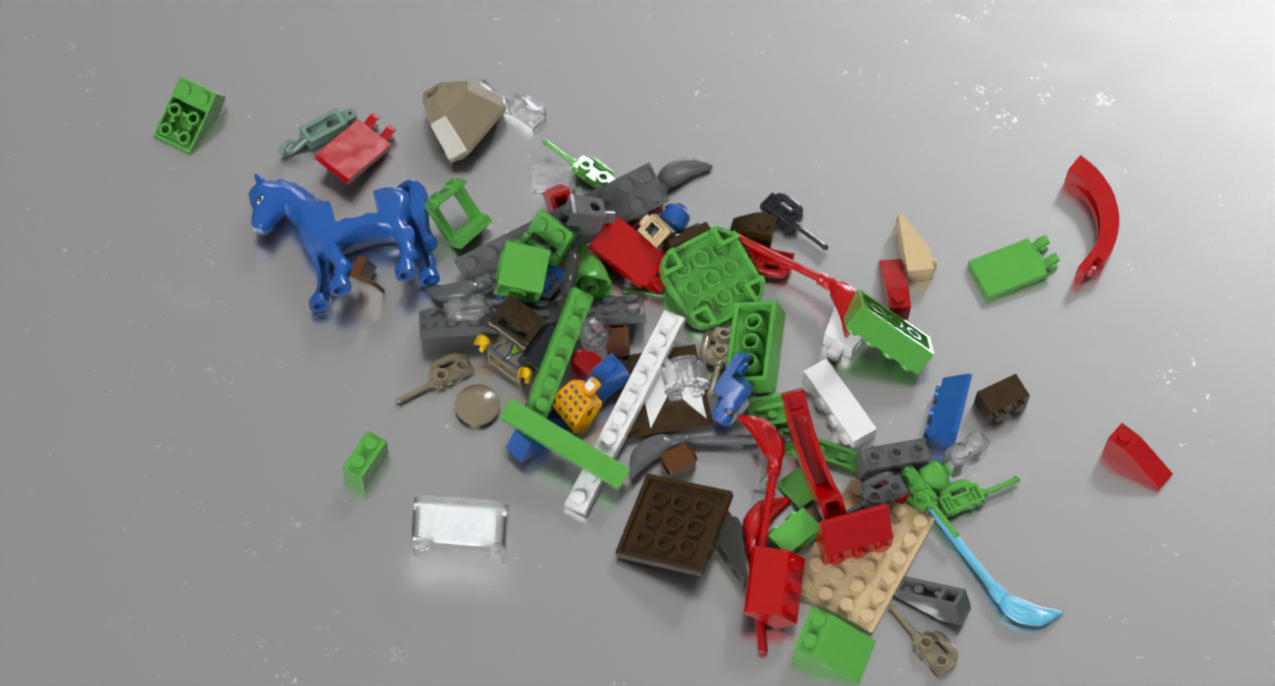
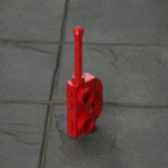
(760, 261)

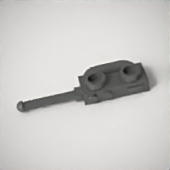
(892, 491)

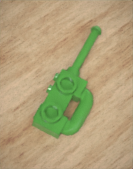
(585, 167)
(923, 495)
(969, 498)

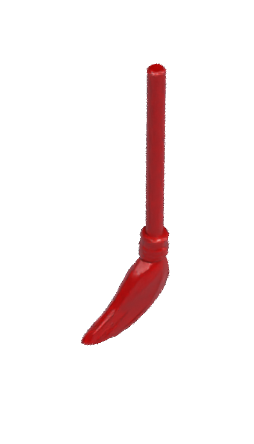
(840, 291)
(773, 448)
(750, 530)

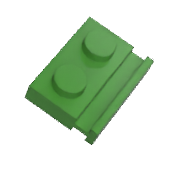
(769, 408)

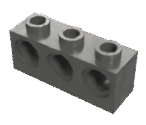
(891, 457)

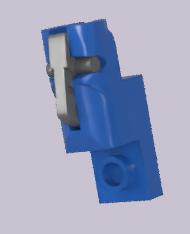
(733, 391)

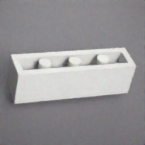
(838, 404)

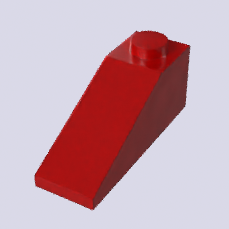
(895, 287)
(1137, 456)

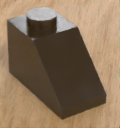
(756, 227)

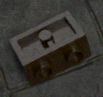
(686, 235)

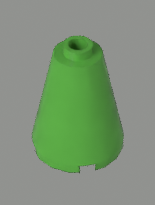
(592, 274)

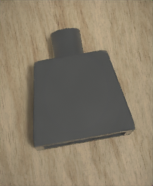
(586, 215)

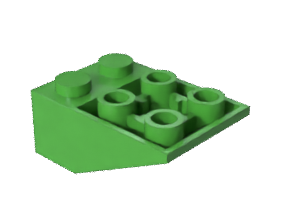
(189, 114)

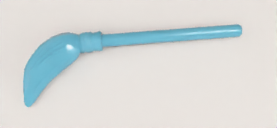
(1013, 607)

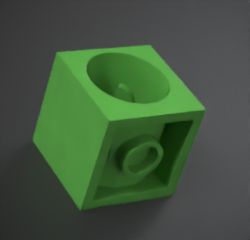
(521, 271)

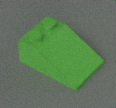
(833, 646)

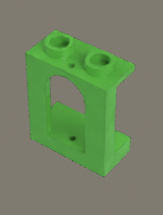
(476, 222)

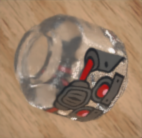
(593, 335)

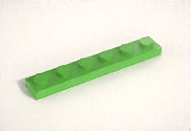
(559, 352)

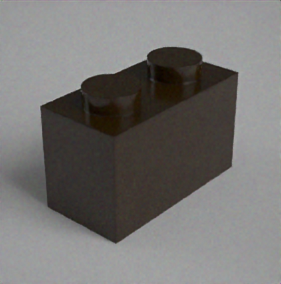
(1002, 398)

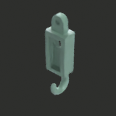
(317, 133)

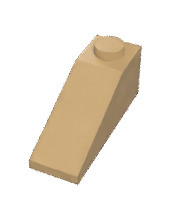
(914, 252)

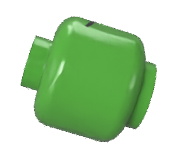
(936, 475)

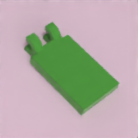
(1013, 267)

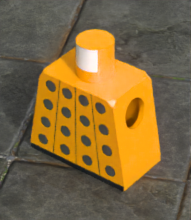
(577, 404)

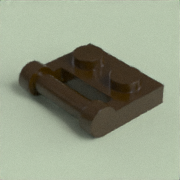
(521, 317)

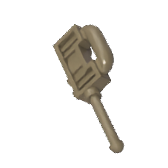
(719, 354)
(443, 377)
(926, 646)

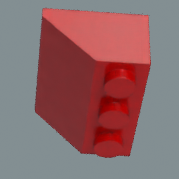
(855, 535)
(774, 586)

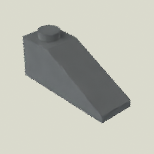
(936, 599)

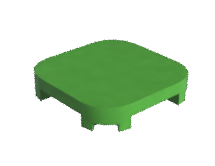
(710, 277)

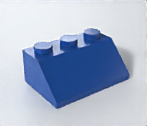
(948, 412)

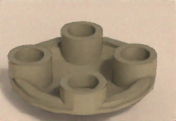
(477, 405)

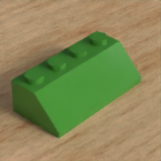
(758, 332)
(888, 332)

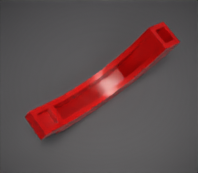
(1098, 193)
(810, 456)

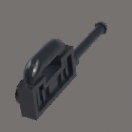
(788, 219)

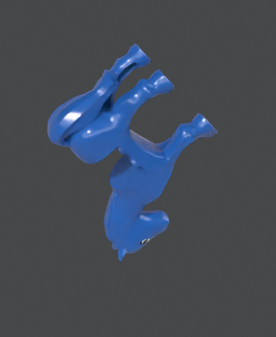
(398, 220)

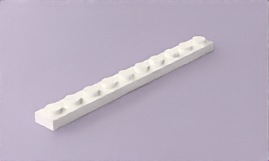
(628, 407)

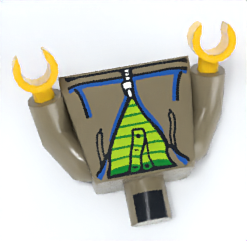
(505, 356)

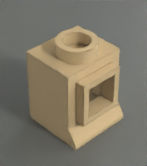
(661, 235)

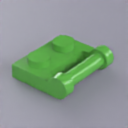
(553, 232)

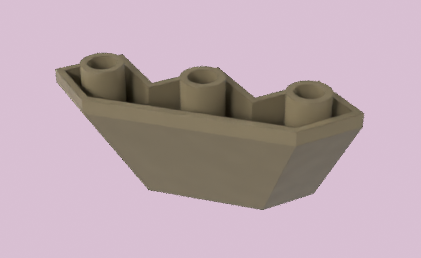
(461, 115)

